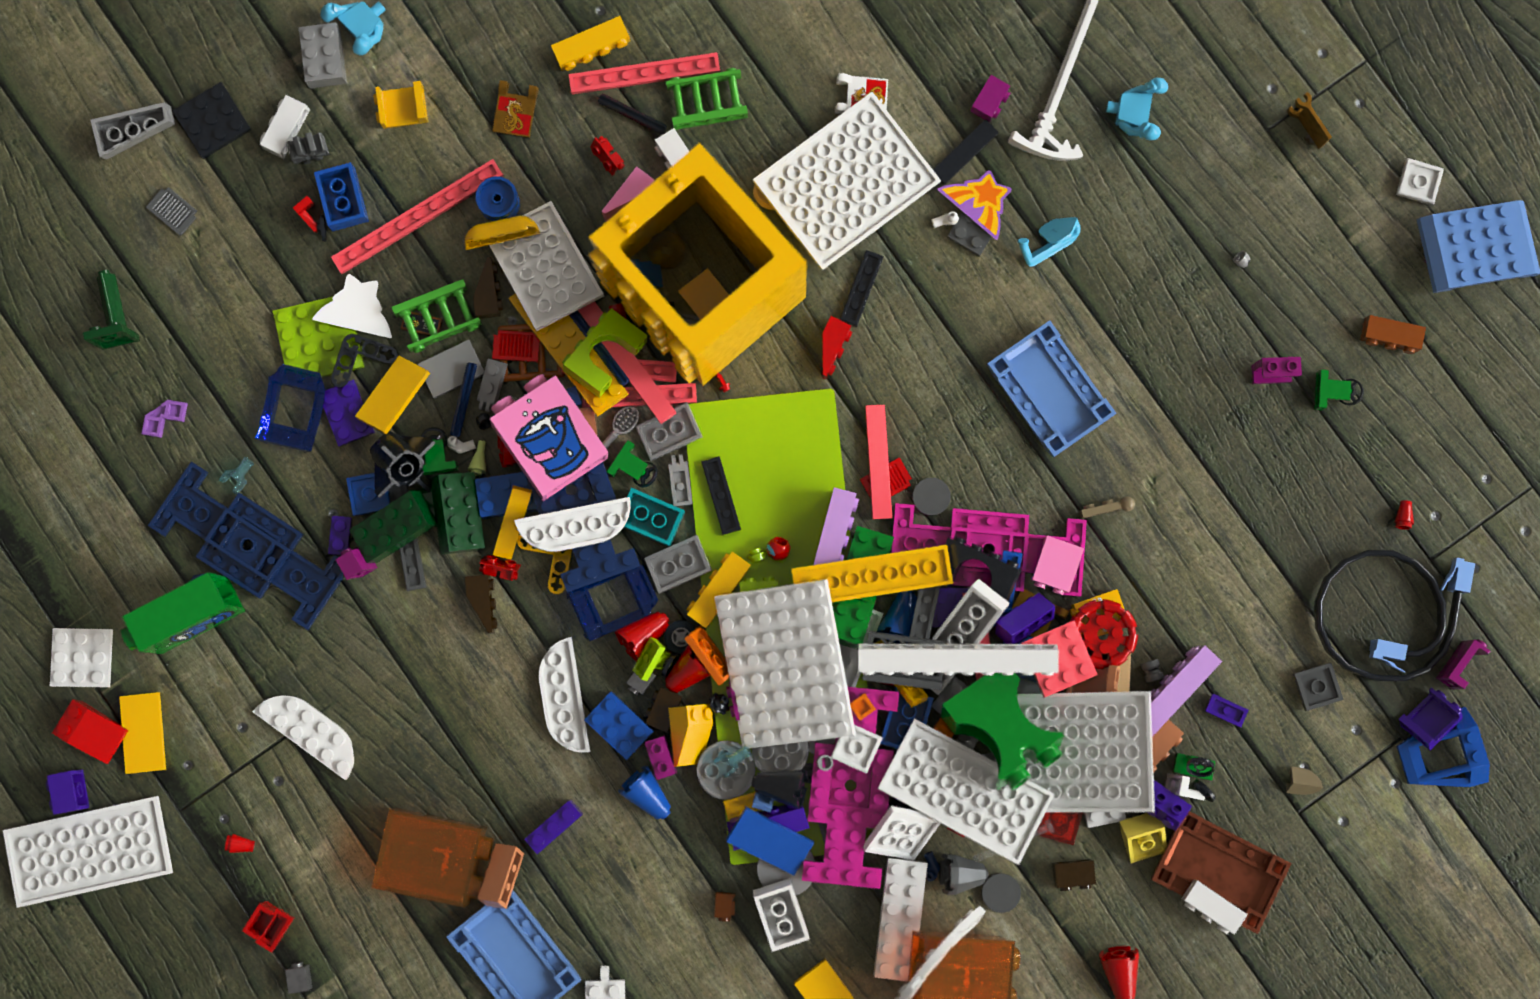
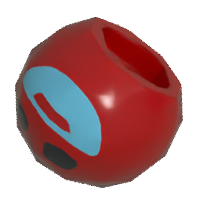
(778, 548)

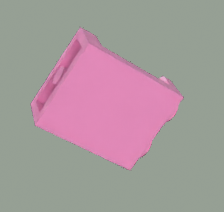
(1057, 565)

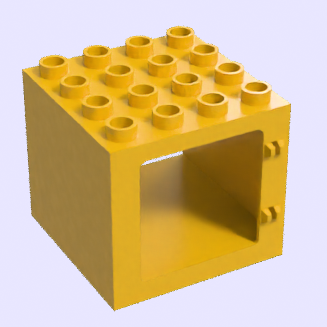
(745, 314)

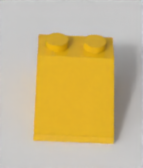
(689, 732)

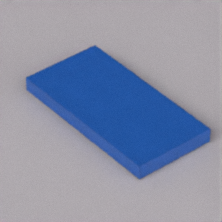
(769, 841)

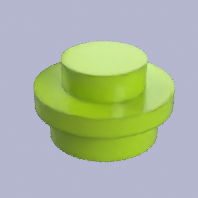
(756, 554)

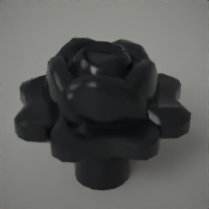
(719, 703)

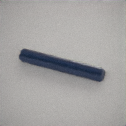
(463, 399)

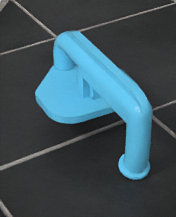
(1059, 235)

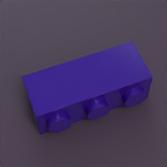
(1025, 619)
(553, 826)

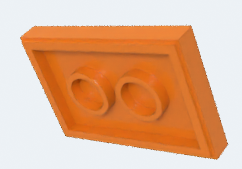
(708, 654)

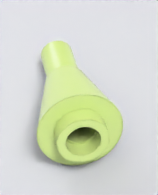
(478, 462)

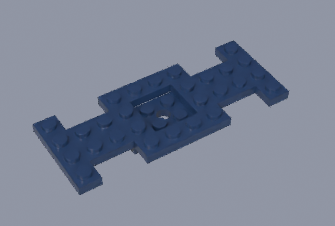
(268, 559)
(597, 560)

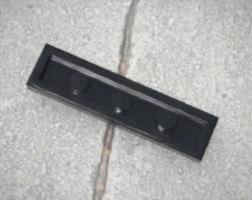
(965, 151)
(861, 288)
(721, 495)

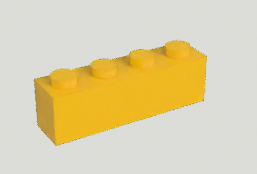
(591, 43)
(722, 582)

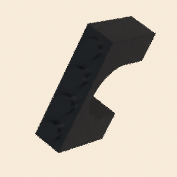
(1003, 573)

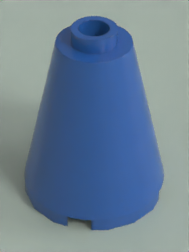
(899, 616)
(646, 793)

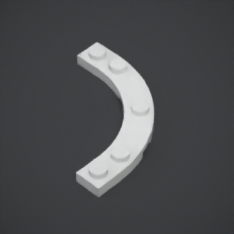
(962, 927)

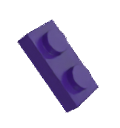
(339, 534)
(1226, 710)

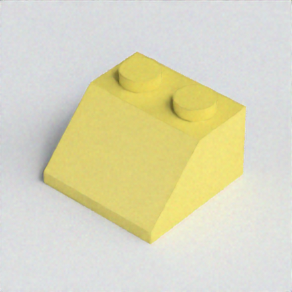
(1143, 837)

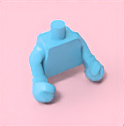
(359, 21)
(1134, 109)

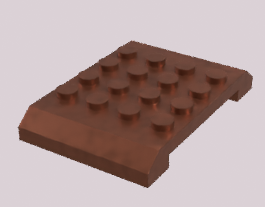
(1224, 864)

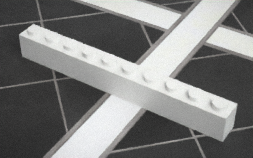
(958, 658)

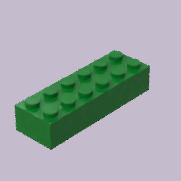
(854, 615)

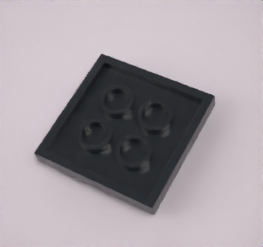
(212, 120)

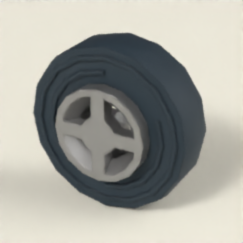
(677, 632)

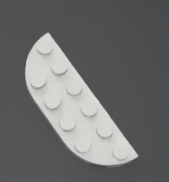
(575, 526)
(563, 697)
(310, 731)

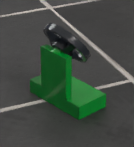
(1335, 390)
(436, 456)
(632, 466)
(1194, 766)

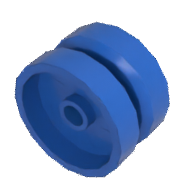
(500, 189)

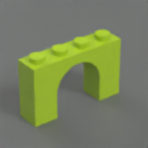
(610, 328)

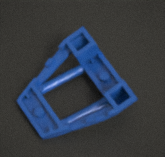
(1474, 751)

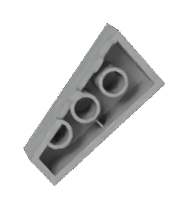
(128, 128)

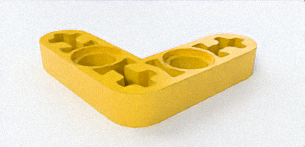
(557, 557)

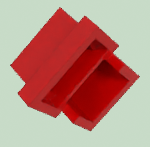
(268, 925)

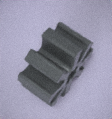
(307, 148)

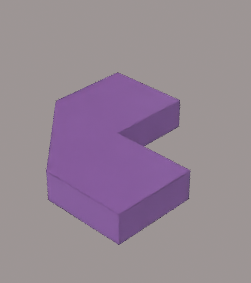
(155, 420)

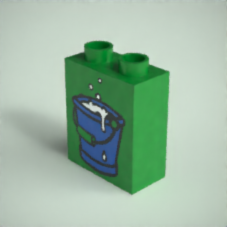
(181, 614)

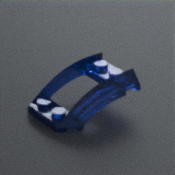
(284, 435)
(589, 616)

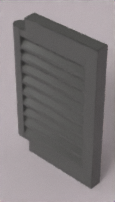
(172, 210)

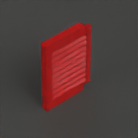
(515, 346)
(898, 478)

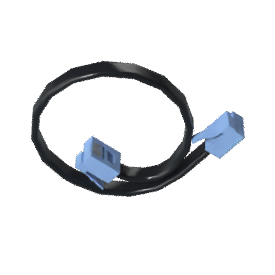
(1459, 583)

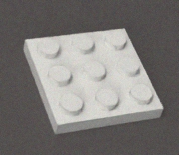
(81, 657)
(901, 833)

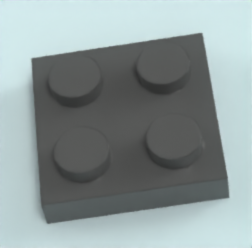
(969, 235)
(1318, 686)

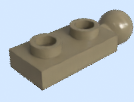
(1126, 504)

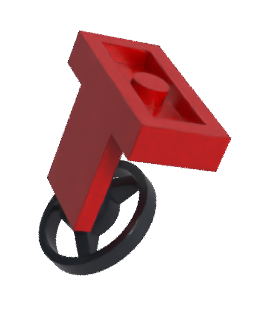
(318, 227)

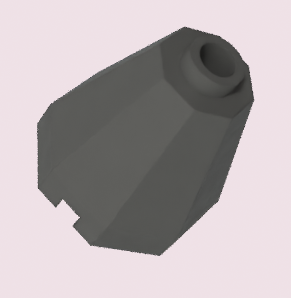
(960, 874)

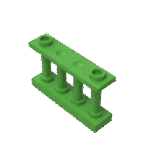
(701, 117)
(422, 304)

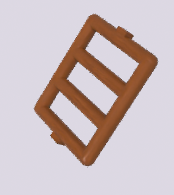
(523, 375)

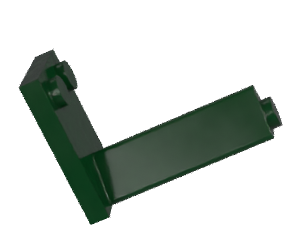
(116, 332)

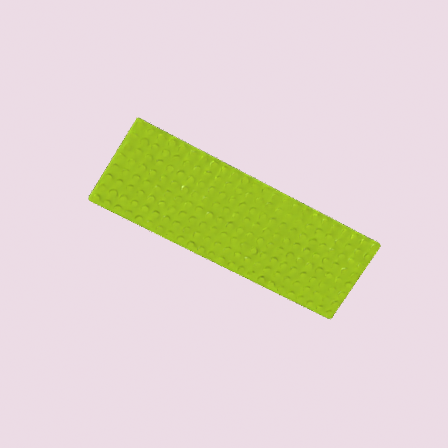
(781, 475)

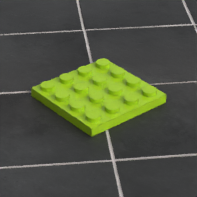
(310, 342)

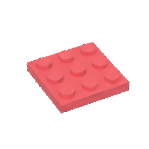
(1073, 659)

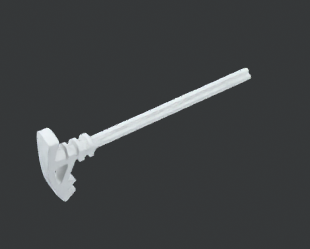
(1047, 118)

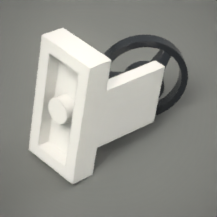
(1180, 784)

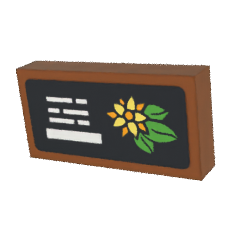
(420, 325)

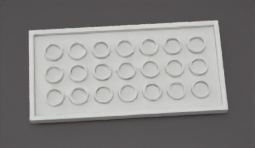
(960, 792)
(87, 851)

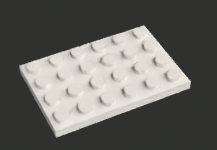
(547, 270)

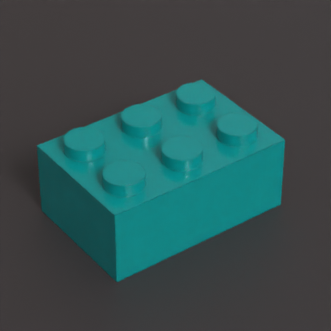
(653, 517)

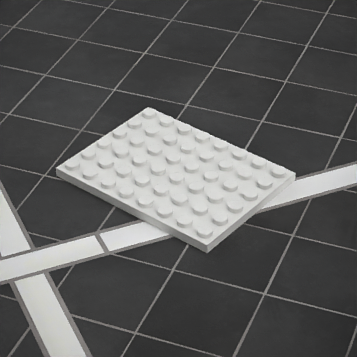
(846, 181)
(785, 664)
(1103, 749)

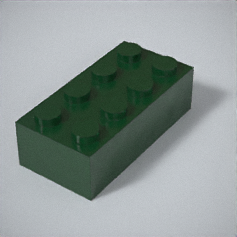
(457, 513)
(393, 527)

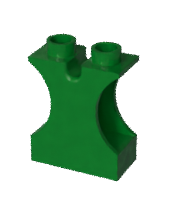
(993, 716)

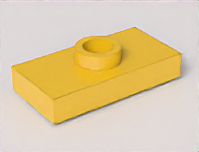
(736, 805)

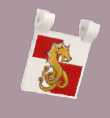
(859, 88)

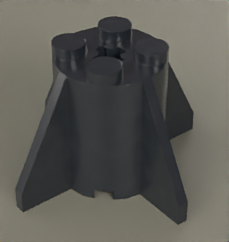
(398, 461)

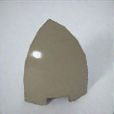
(1303, 782)

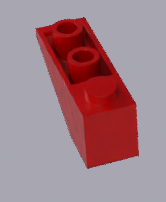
(833, 338)

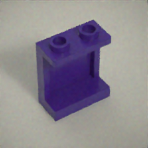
(1432, 719)

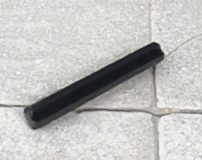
(632, 114)

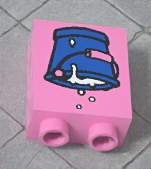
(547, 436)

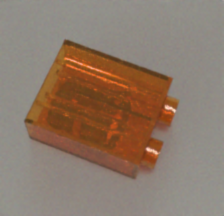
(431, 857)
(970, 970)

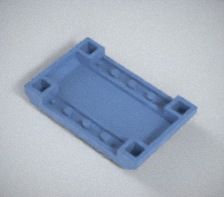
(1478, 245)
(1050, 389)
(514, 953)

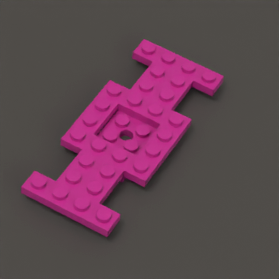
(998, 529)
(846, 810)

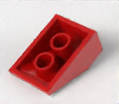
(90, 731)

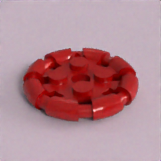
(1113, 628)

